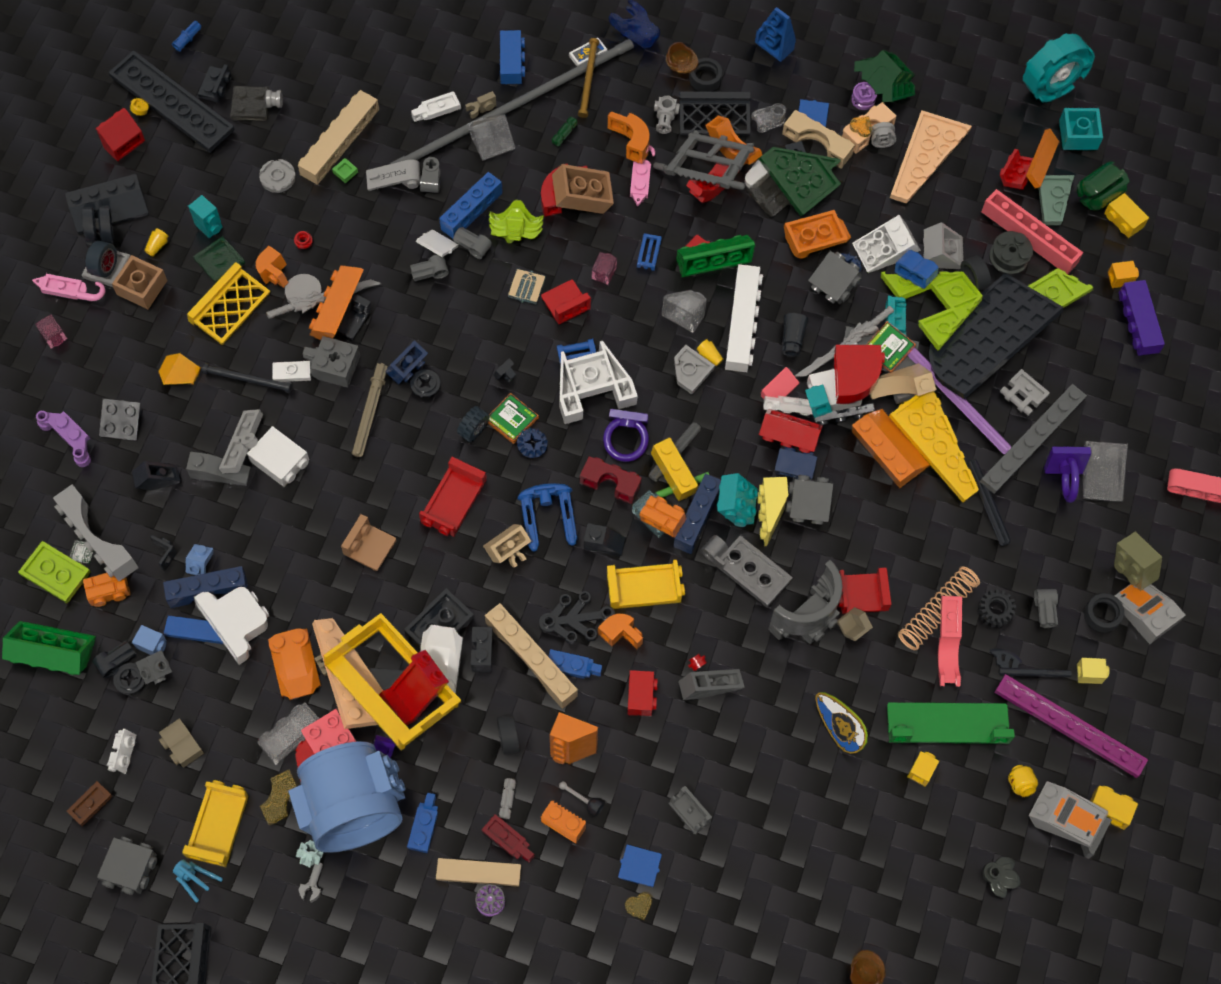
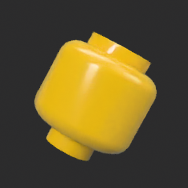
(1023, 780)

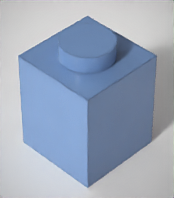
(149, 640)

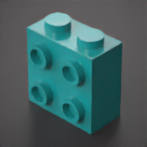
(737, 499)

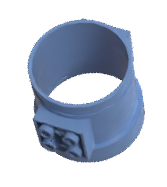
(347, 796)

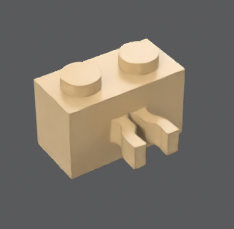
(508, 544)

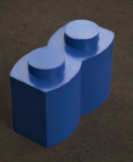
(916, 269)

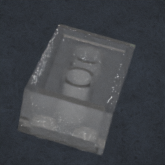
(1105, 471)

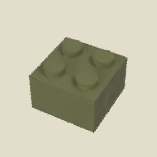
(1137, 561)

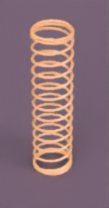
(969, 583)

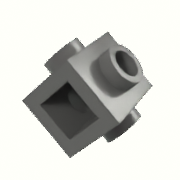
(154, 667)

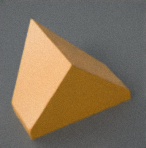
(178, 370)

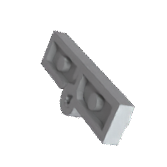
(242, 440)

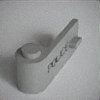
(401, 172)

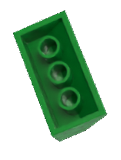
(715, 255)
(48, 647)

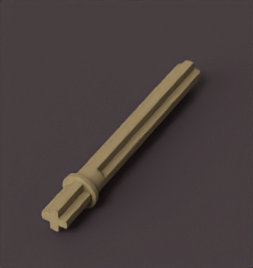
(369, 410)

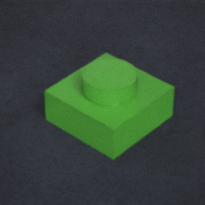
(345, 170)

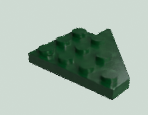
(801, 176)

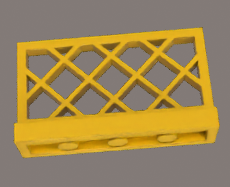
(218, 291)

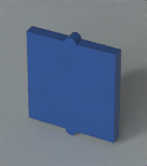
(815, 110)
(639, 866)

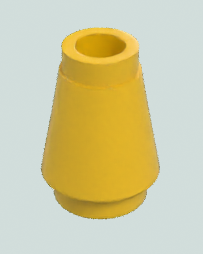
(156, 242)
(709, 352)

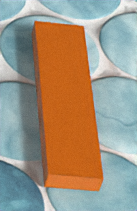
(1042, 158)

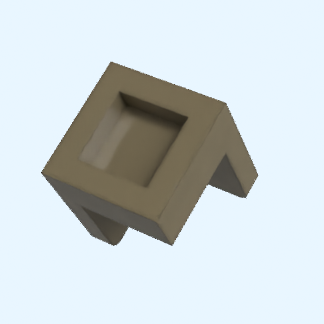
(854, 624)

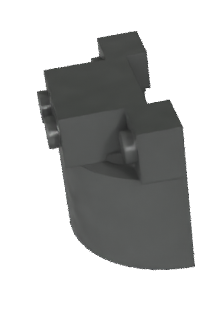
(815, 614)

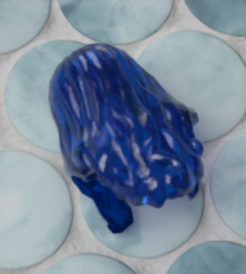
(638, 28)

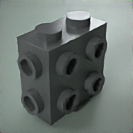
(835, 277)
(809, 499)
(127, 866)

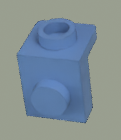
(198, 559)

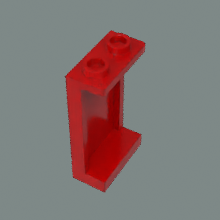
(453, 497)
(415, 688)

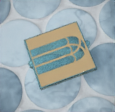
(526, 286)

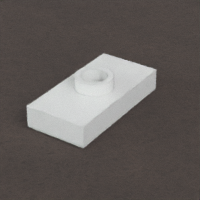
(292, 371)

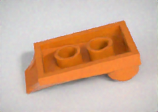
(815, 233)
(294, 663)

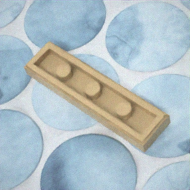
(478, 872)

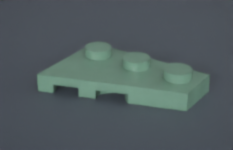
(1054, 197)

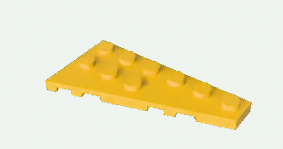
(932, 435)

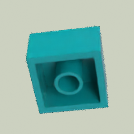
(1081, 129)

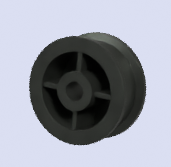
(1011, 252)

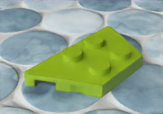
(1061, 287)

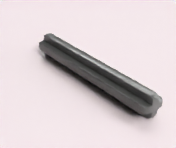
(681, 444)

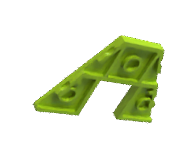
(955, 293)

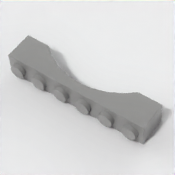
(114, 556)

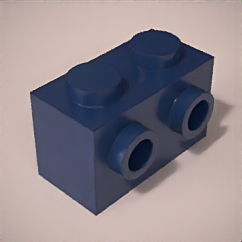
(409, 359)
(794, 463)

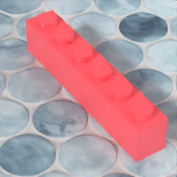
(1043, 239)

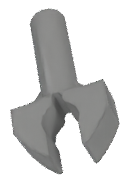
(312, 884)

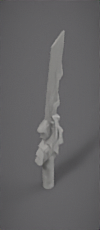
(312, 300)
(852, 339)

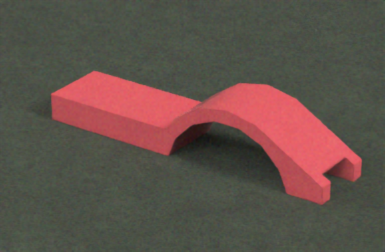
(949, 640)

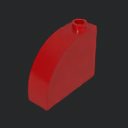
(856, 371)

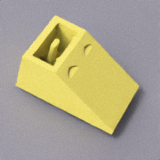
(772, 501)

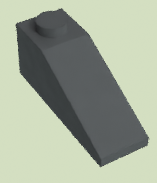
(206, 467)
(710, 683)

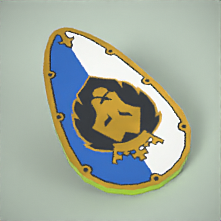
(842, 723)

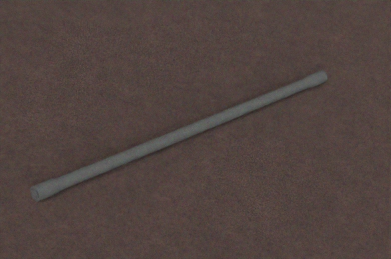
(456, 134)

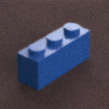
(511, 57)

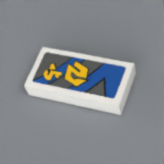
(581, 54)

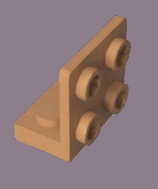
(367, 544)

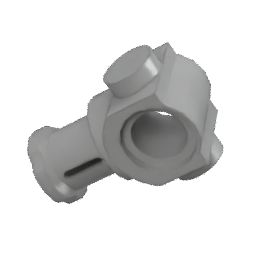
(665, 114)

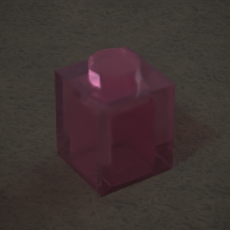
(604, 267)
(51, 331)

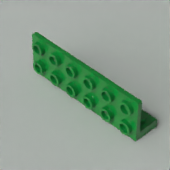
(948, 723)

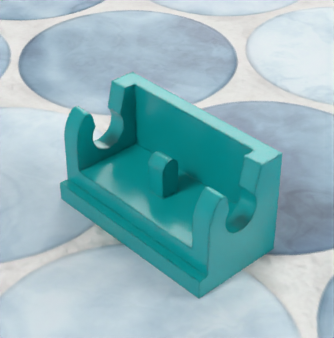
(898, 317)

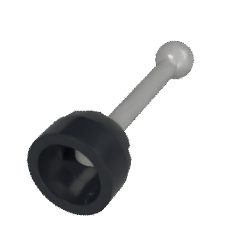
(594, 806)

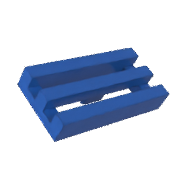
(646, 264)

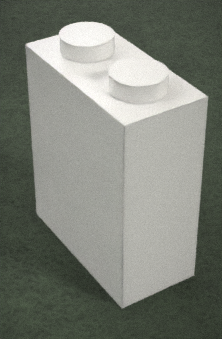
(827, 378)
(278, 457)

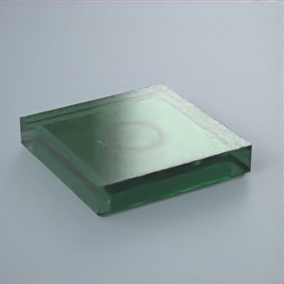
(218, 258)

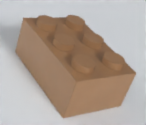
(582, 189)

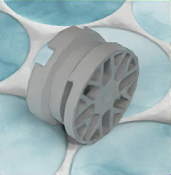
(883, 135)

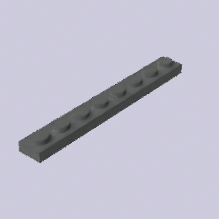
(1033, 439)

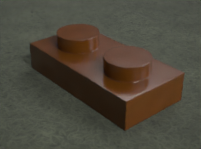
(89, 803)

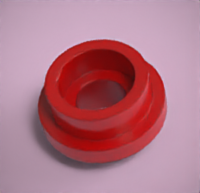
(302, 235)
(697, 662)

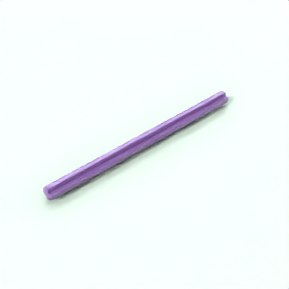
(968, 410)

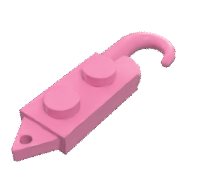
(641, 179)
(67, 287)

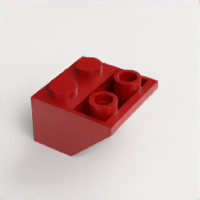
(120, 134)

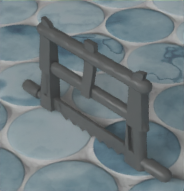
(685, 150)

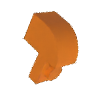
(270, 265)
(620, 626)

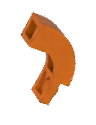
(722, 126)
(636, 130)

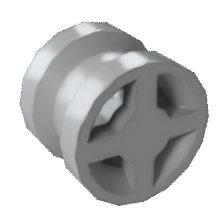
(274, 98)

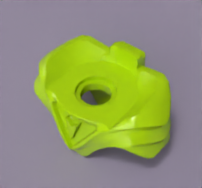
(516, 222)

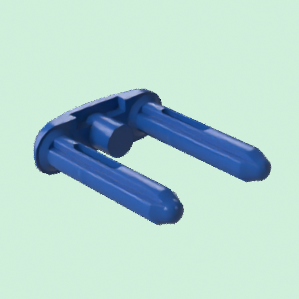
(544, 492)

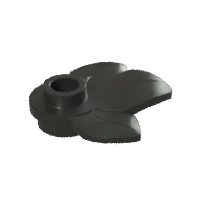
(1004, 876)

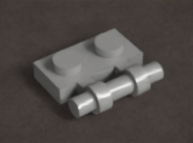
(1028, 388)

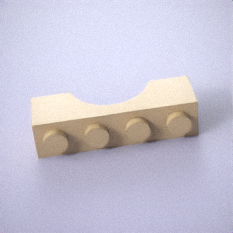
(801, 127)

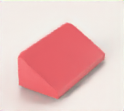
(781, 385)

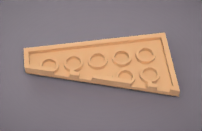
(929, 146)
(351, 712)

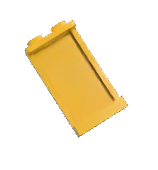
(645, 585)
(217, 823)

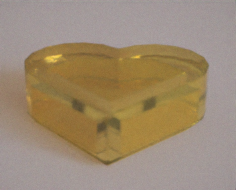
(861, 126)
(639, 906)

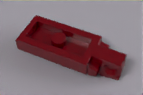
(508, 838)

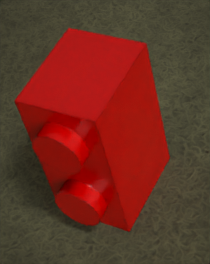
(641, 693)

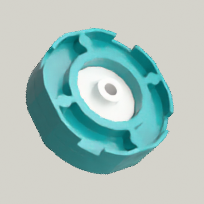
(1058, 67)

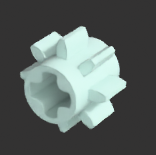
(309, 854)

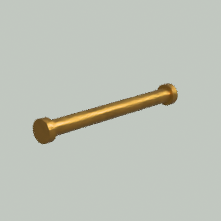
(588, 78)

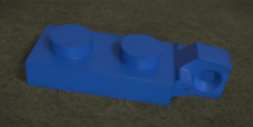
(575, 665)
(423, 825)

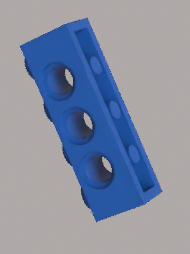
(471, 204)

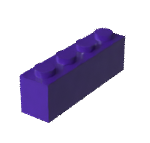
(1141, 317)

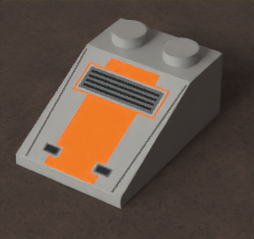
(1149, 611)
(1067, 814)

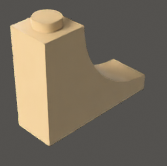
(911, 380)

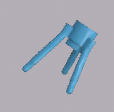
(185, 871)

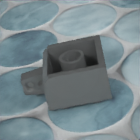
(333, 361)

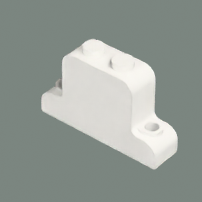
(234, 619)

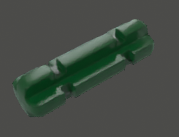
(564, 131)

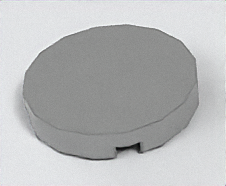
(277, 176)
(301, 286)

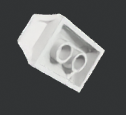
(445, 649)

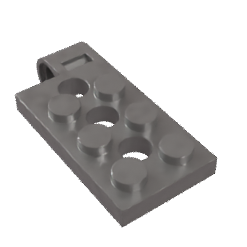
(719, 554)

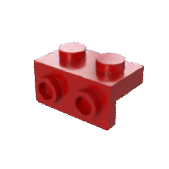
(1015, 170)

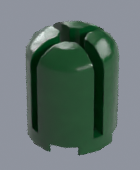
(1102, 186)

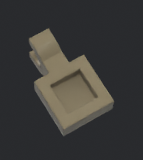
(483, 103)

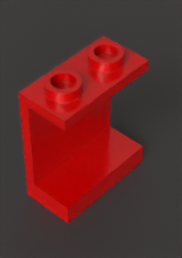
(865, 592)

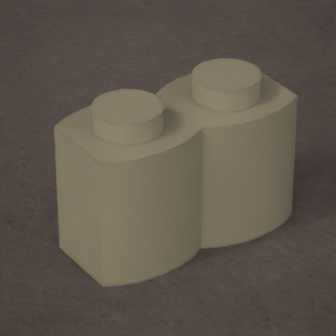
(181, 743)

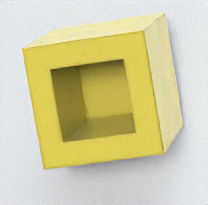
(1092, 670)

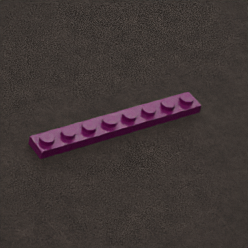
(1071, 726)

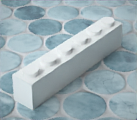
(743, 318)

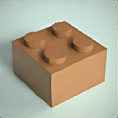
(139, 282)

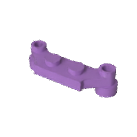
(69, 432)

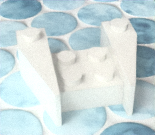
(592, 376)

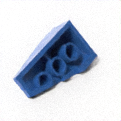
(777, 35)

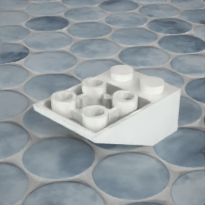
(885, 244)

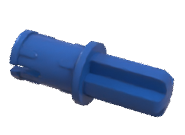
(186, 36)

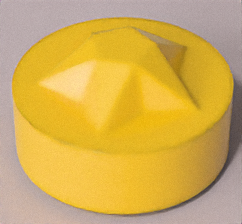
(139, 106)

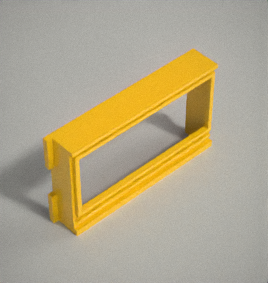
(364, 693)

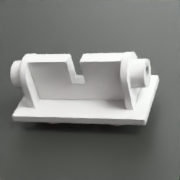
(124, 743)

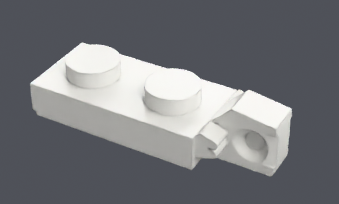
(436, 107)
(788, 404)

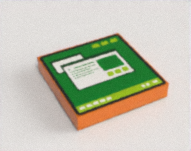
(893, 344)
(512, 418)

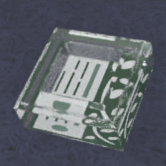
(80, 552)

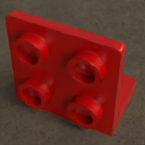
(566, 301)

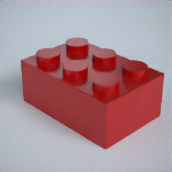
(790, 430)

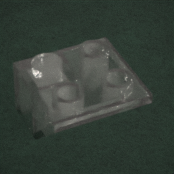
(491, 136)

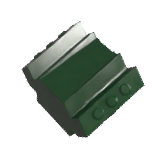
(887, 76)

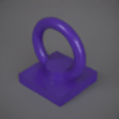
(629, 420)
(1066, 462)

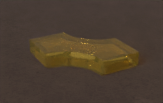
(275, 806)

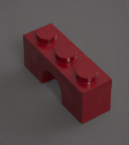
(597, 471)

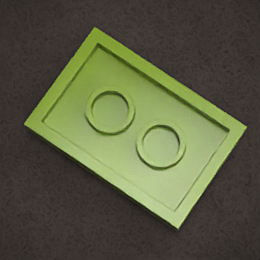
(54, 572)

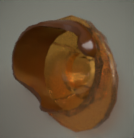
(681, 58)
(867, 968)

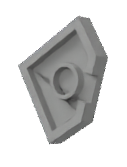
(691, 369)

